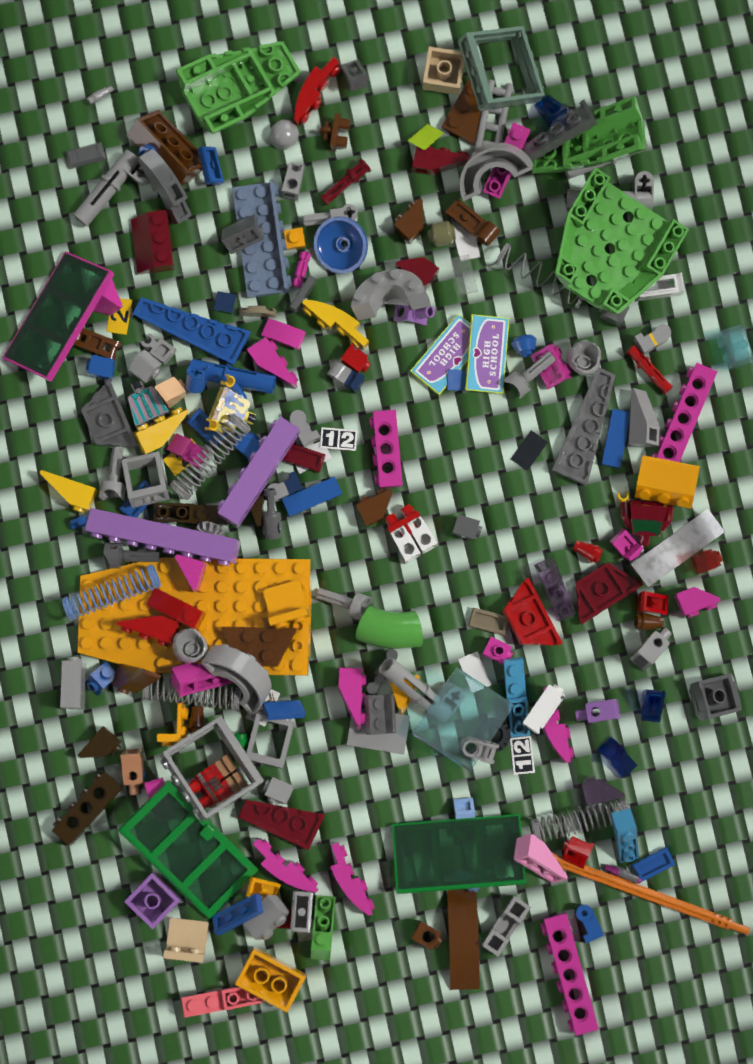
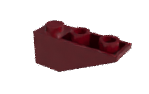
(437, 160)

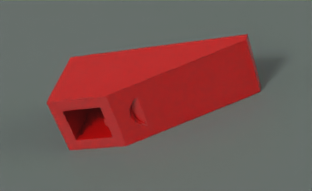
(156, 627)

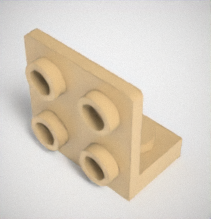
(186, 940)

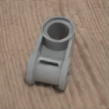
(483, 749)

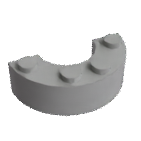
(488, 157)
(388, 286)
(243, 671)

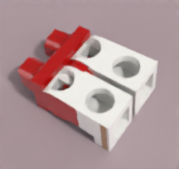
(410, 527)

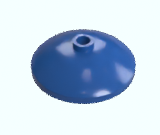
(330, 244)

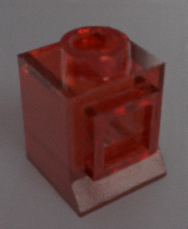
(706, 561)

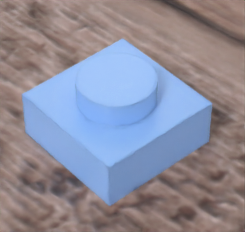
(464, 808)

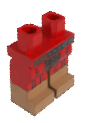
(212, 788)

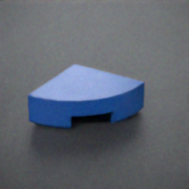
(78, 522)

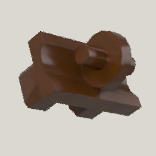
(341, 124)

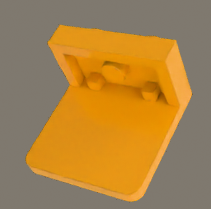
(286, 604)
(169, 740)

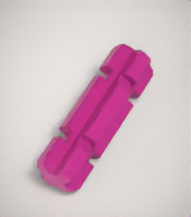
(301, 269)

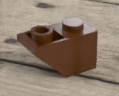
(411, 223)
(374, 509)

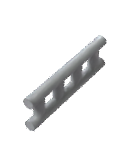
(498, 128)

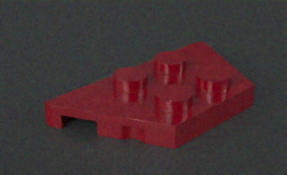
(602, 590)

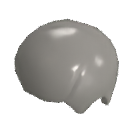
(283, 134)

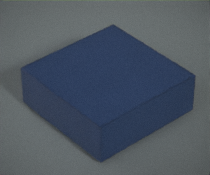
(225, 302)

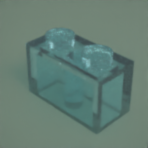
(735, 347)

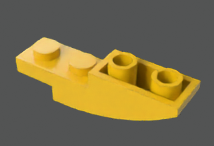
(330, 316)

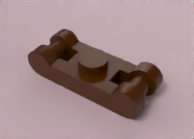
(95, 343)

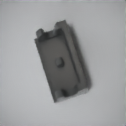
(242, 234)

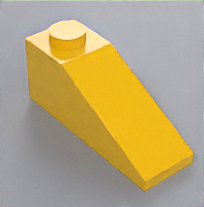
(75, 493)

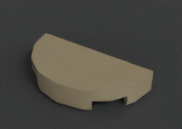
(257, 311)

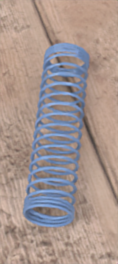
(69, 609)

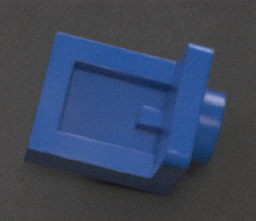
(100, 678)

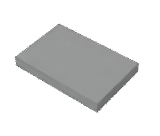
(383, 742)

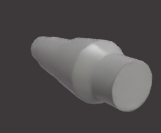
(98, 95)

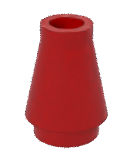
(588, 551)

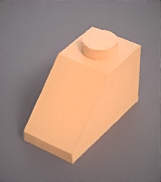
(171, 391)

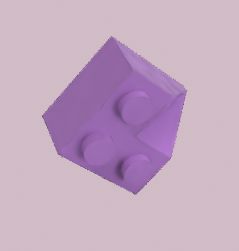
(153, 900)

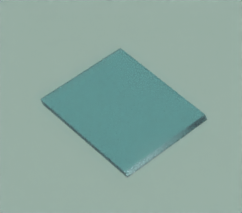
(460, 711)

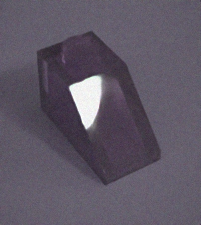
(598, 791)

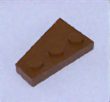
(464, 116)

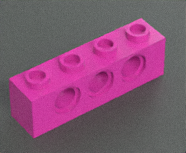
(386, 419)

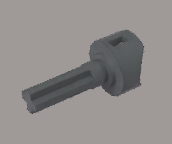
(117, 555)

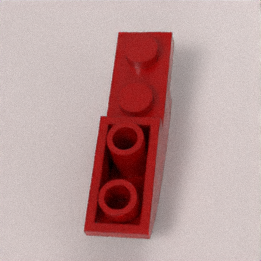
(309, 96)

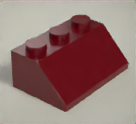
(152, 242)

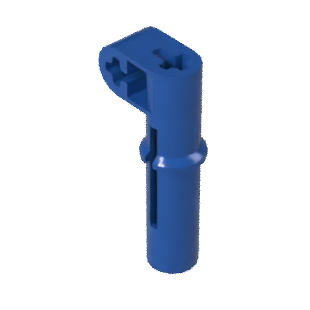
(201, 372)

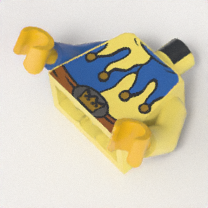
(229, 401)

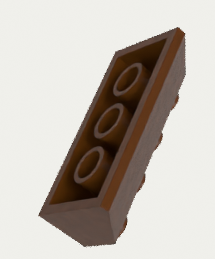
(169, 144)

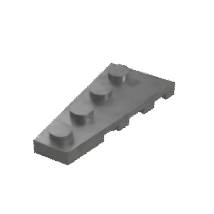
(560, 132)

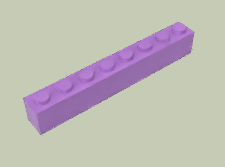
(162, 536)

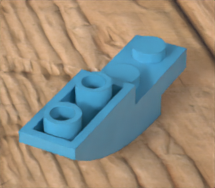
(516, 694)

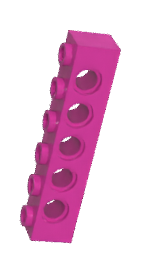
(705, 377)
(588, 1021)

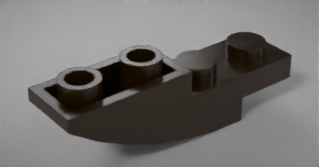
(187, 514)

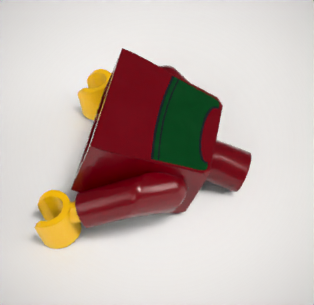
(645, 517)

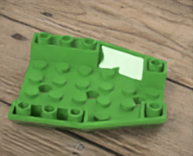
(639, 247)

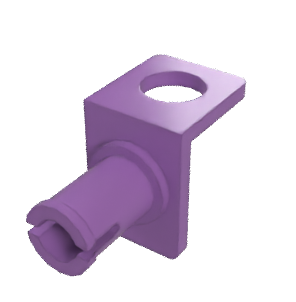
(416, 316)

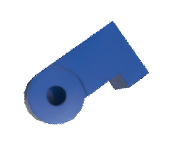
(590, 923)

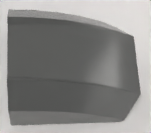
(715, 697)

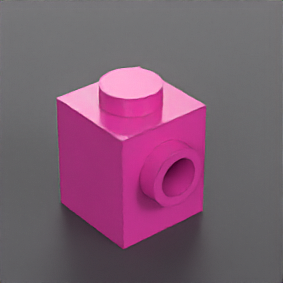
(497, 650)

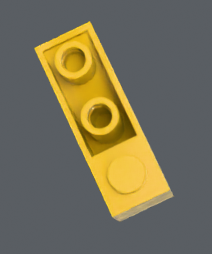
(156, 434)

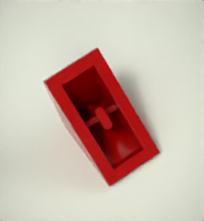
(652, 603)

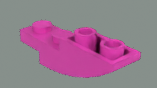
(500, 176)
(558, 736)
(290, 874)
(353, 888)

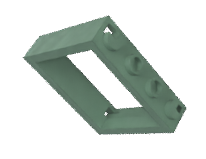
(477, 73)

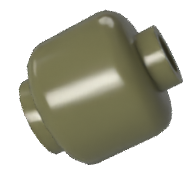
(442, 233)

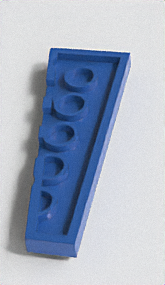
(206, 334)

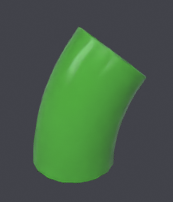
(390, 629)

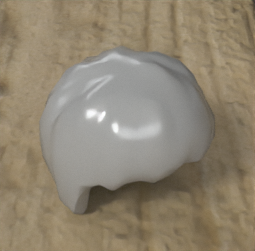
(584, 357)
(189, 646)

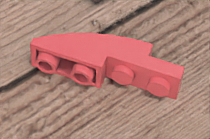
(217, 1000)

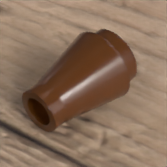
(647, 621)
(197, 719)

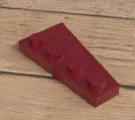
(288, 823)

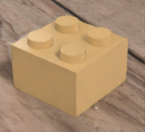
(443, 71)

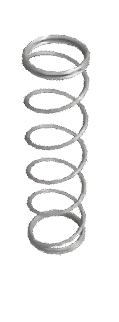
(501, 256)

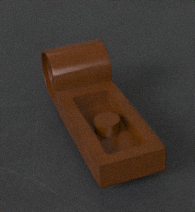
(472, 222)

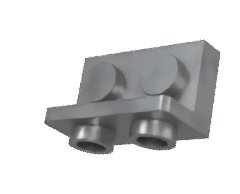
(379, 714)

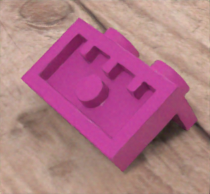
(557, 371)

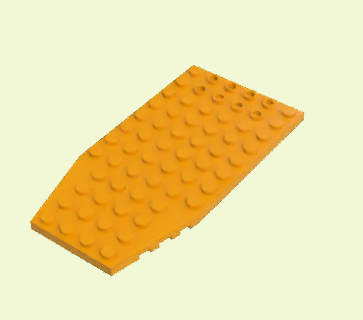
(227, 595)

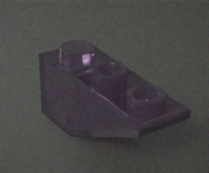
(554, 589)

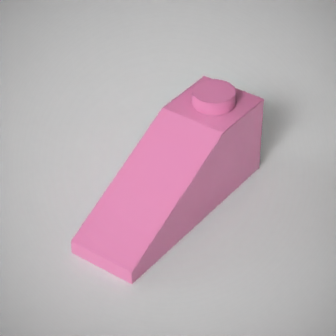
(538, 858)

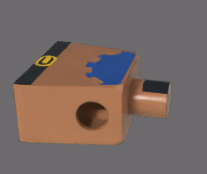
(133, 761)

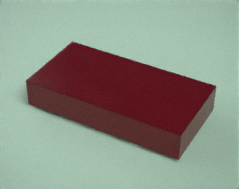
(305, 458)

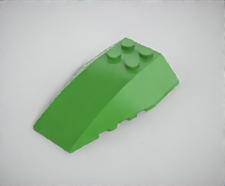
(236, 83)
(615, 136)

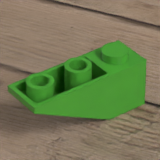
(323, 927)

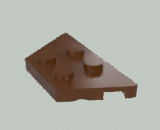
(263, 643)

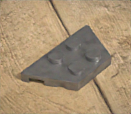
(107, 419)

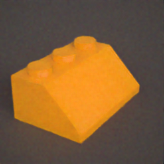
(667, 481)
(271, 979)

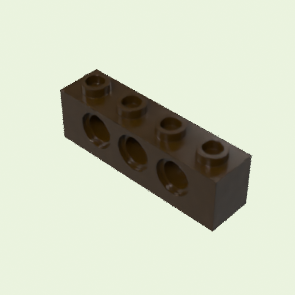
(111, 790)

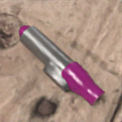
(622, 872)

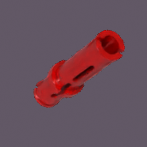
(649, 369)

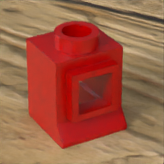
(355, 359)
(576, 851)

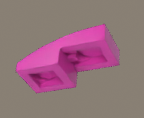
(283, 333)

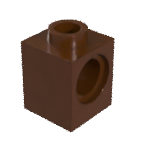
(423, 927)

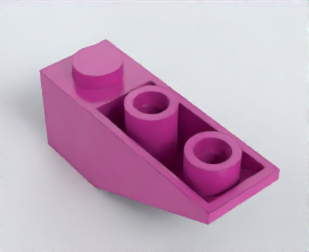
(267, 360)
(350, 689)

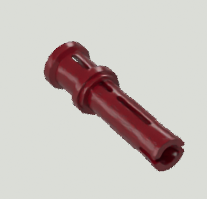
(354, 177)

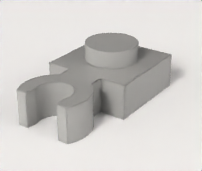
(161, 350)

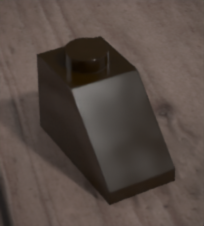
(101, 745)

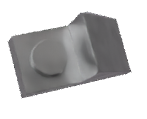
(355, 75)

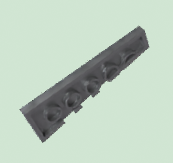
(582, 440)

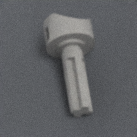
(521, 380)
(112, 487)
(356, 605)

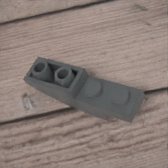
(165, 182)

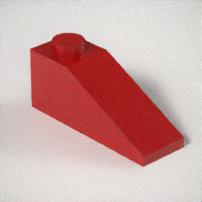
(176, 609)

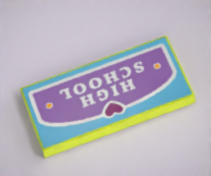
(446, 353)
(487, 354)

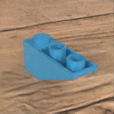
(625, 835)

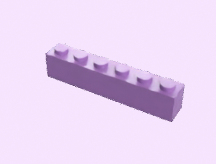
(259, 471)

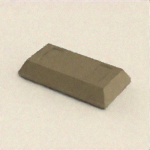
(488, 621)

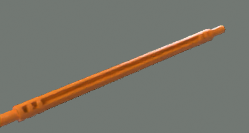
(653, 896)

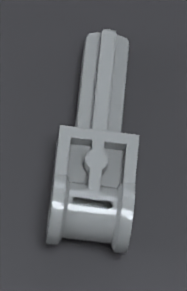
(319, 218)

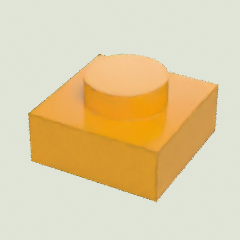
(294, 238)

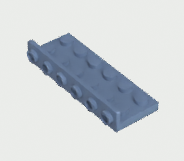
(264, 260)

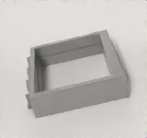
(237, 752)

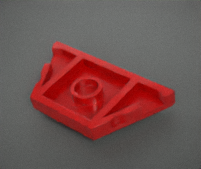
(529, 618)

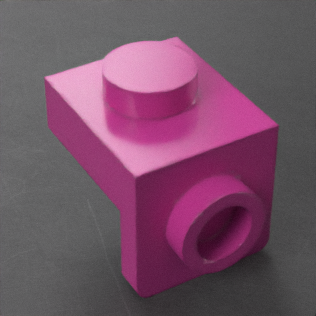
(626, 545)

